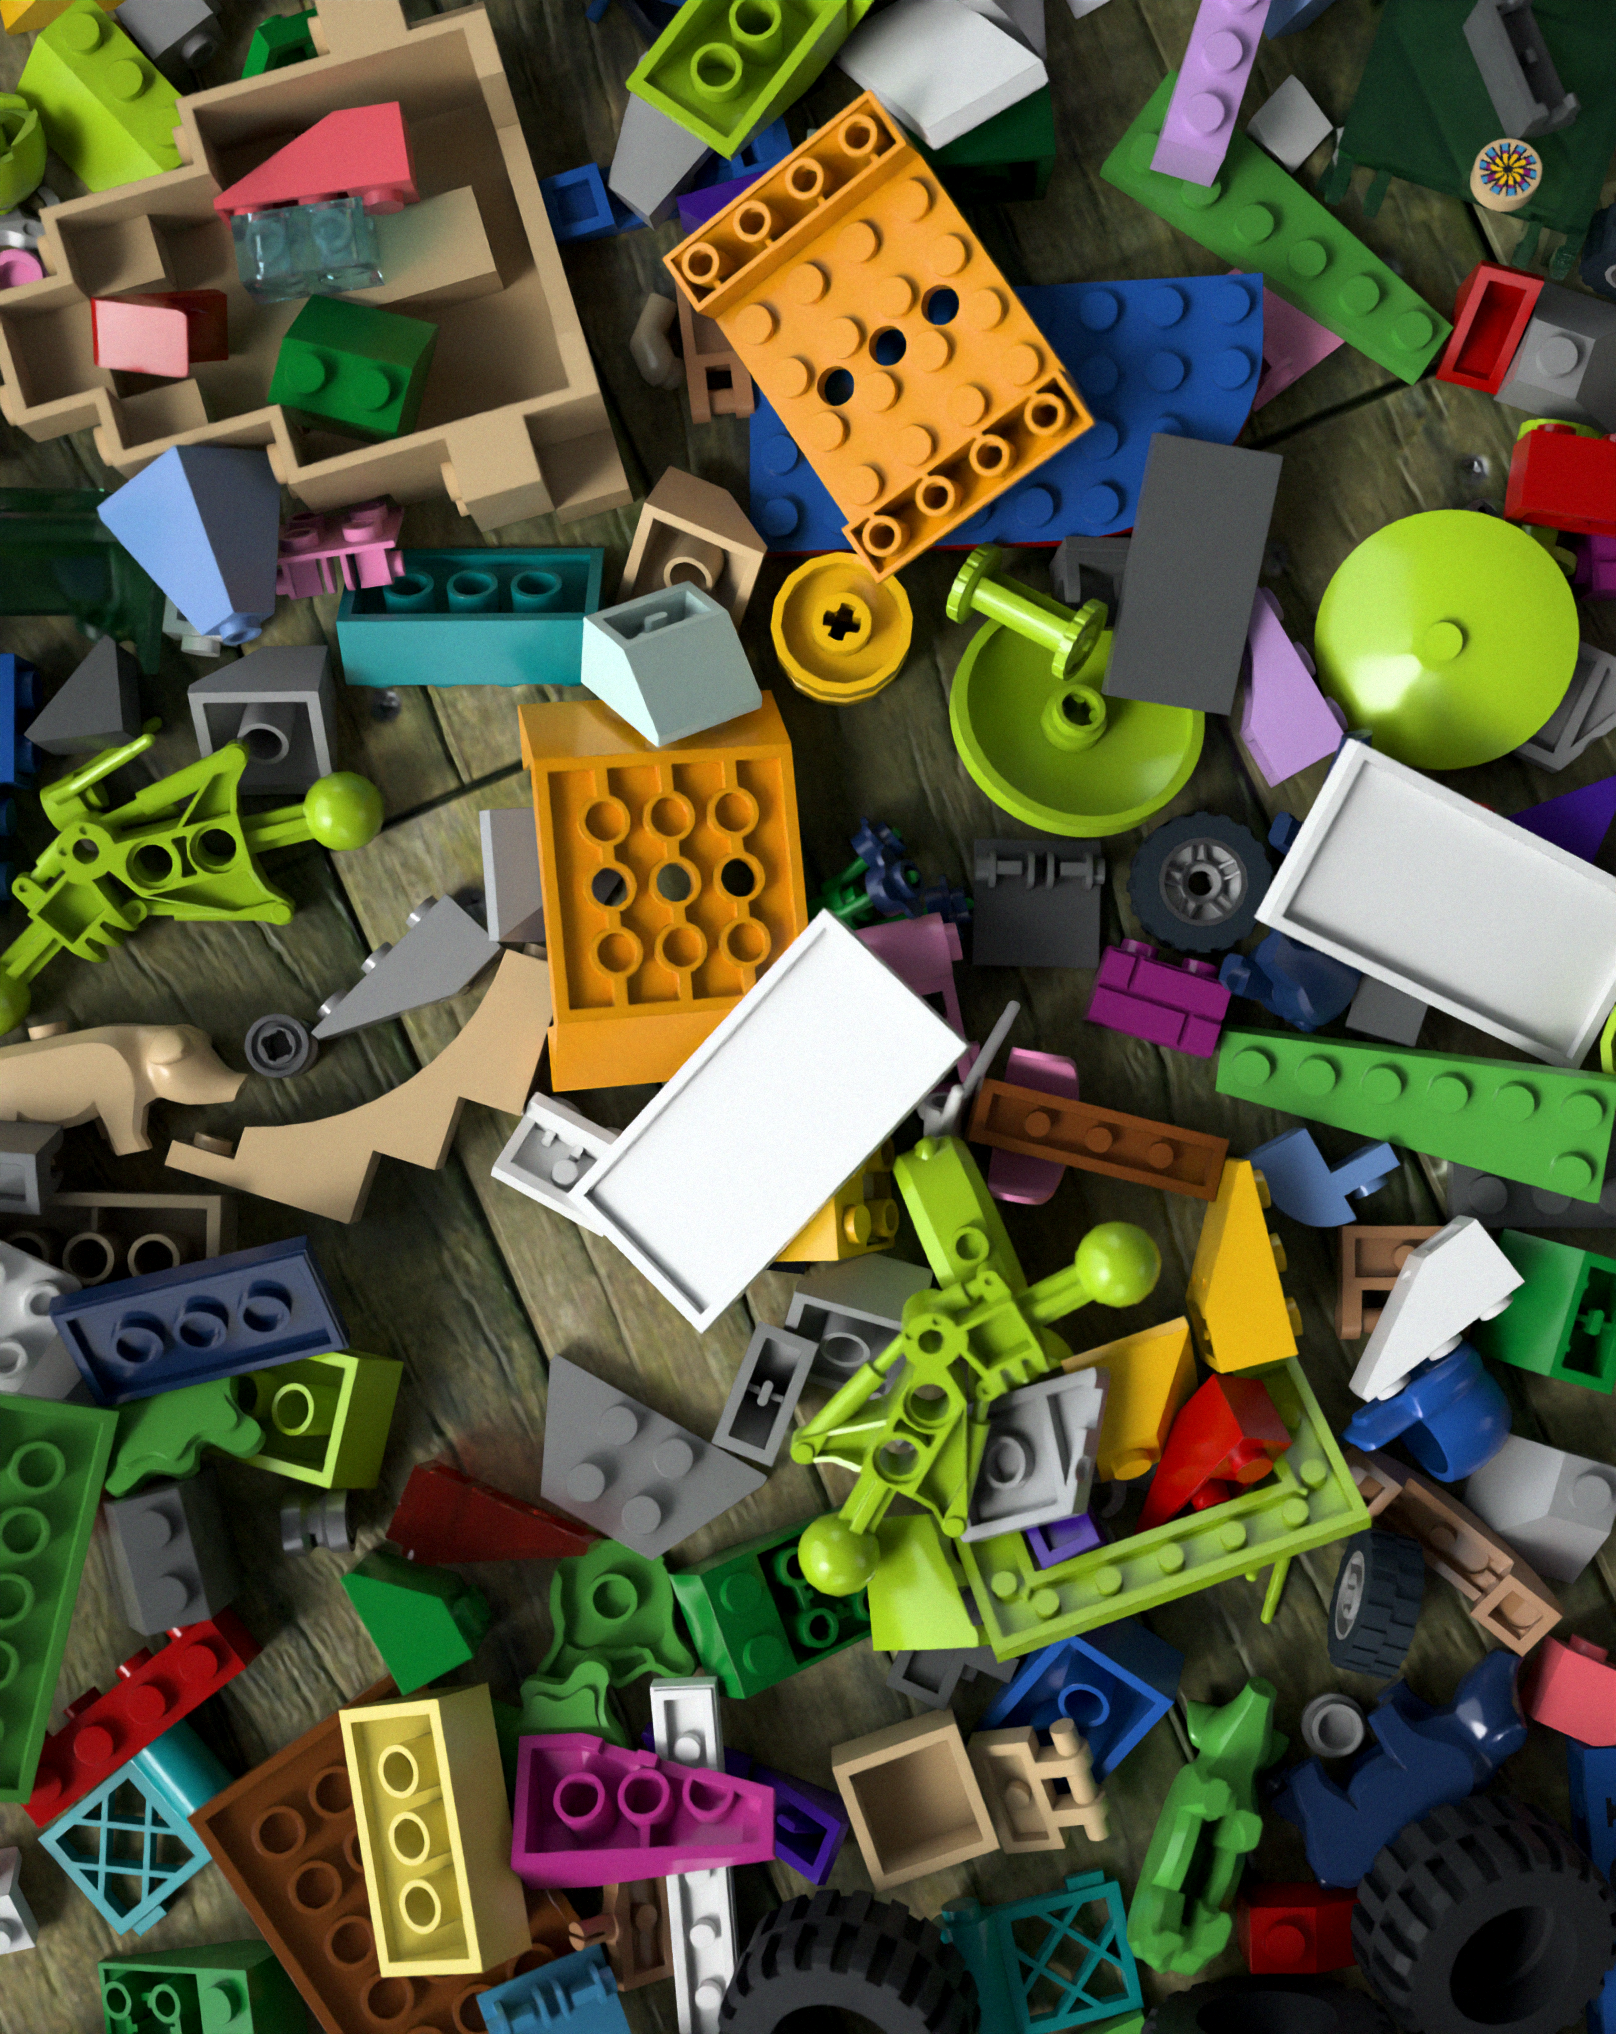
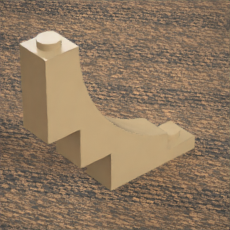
(333, 1160)

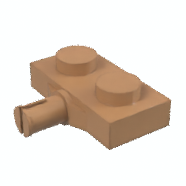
(635, 1931)

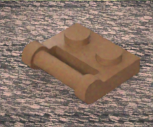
(1372, 1260)

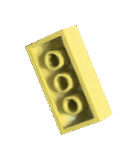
(435, 1832)

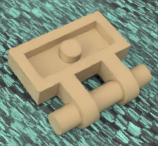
(1020, 1789)

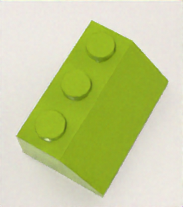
(100, 100)

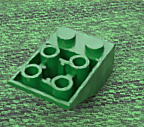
(760, 1616)
(201, 1991)

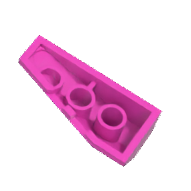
(625, 1815)

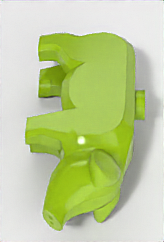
(962, 1228)

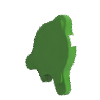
(171, 1430)
(616, 1609)
(557, 1707)

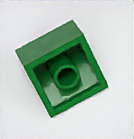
(353, 370)
(416, 1615)

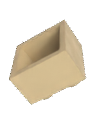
(913, 1798)

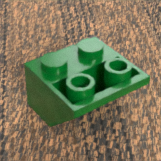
(1559, 1315)

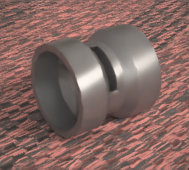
(295, 1049)
(318, 1522)

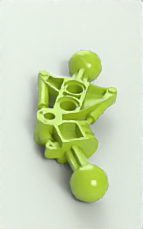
(87, 909)
(997, 1335)

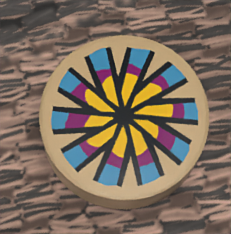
(1506, 175)

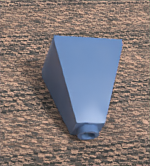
(205, 535)

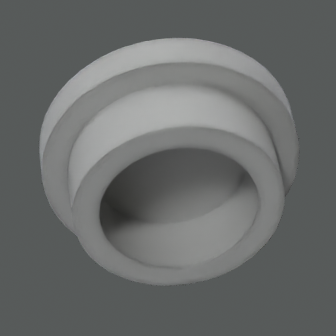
(1333, 1724)

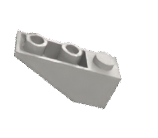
(430, 965)

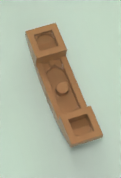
(1458, 1546)

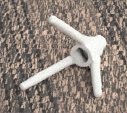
(945, 1110)

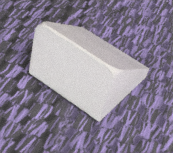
(1289, 126)

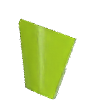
(919, 1589)

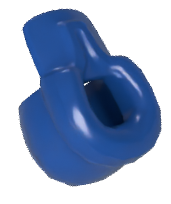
(1446, 1416)

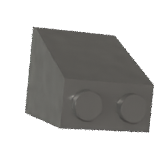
(170, 1552)

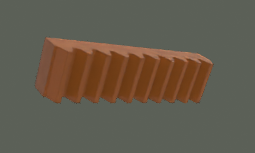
(1096, 1139)

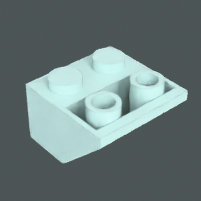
(668, 663)

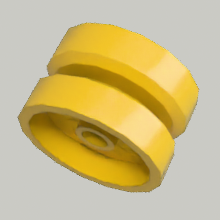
(835, 592)

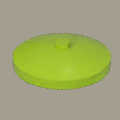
(1447, 638)
(1063, 748)

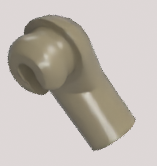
(650, 347)

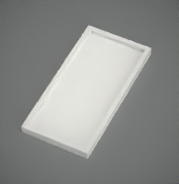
(1452, 907)
(768, 1120)

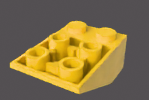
(1235, 1278)

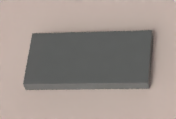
(1191, 573)

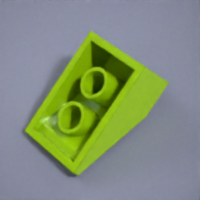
(738, 65)
(322, 1417)

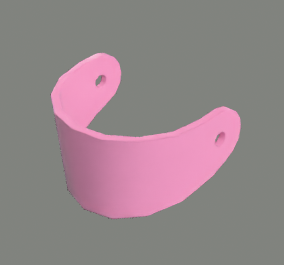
(1022, 1176)

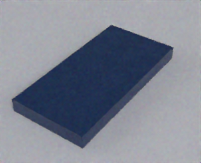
(201, 1321)

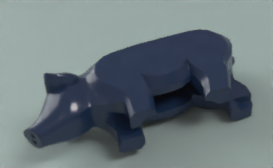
(1284, 972)
(1419, 1762)

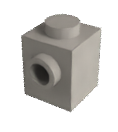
(173, 32)

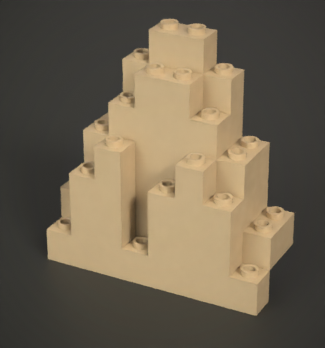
(511, 389)

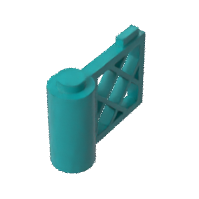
(175, 1778)
(991, 1956)

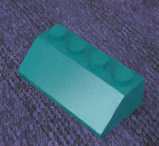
(473, 618)

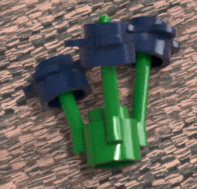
(891, 885)

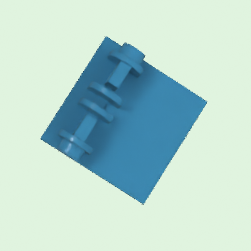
(557, 1998)

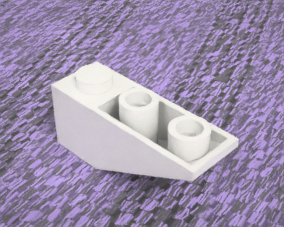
(1436, 1296)

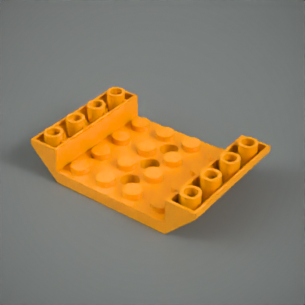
(825, 262)
(657, 975)

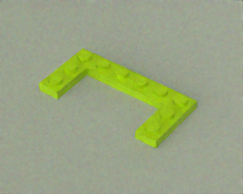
(1302, 1511)

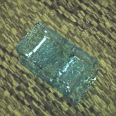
(307, 250)

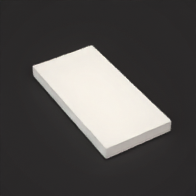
(939, 66)

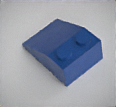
(1104, 1679)

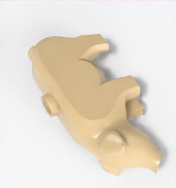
(111, 1077)

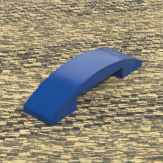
(586, 211)

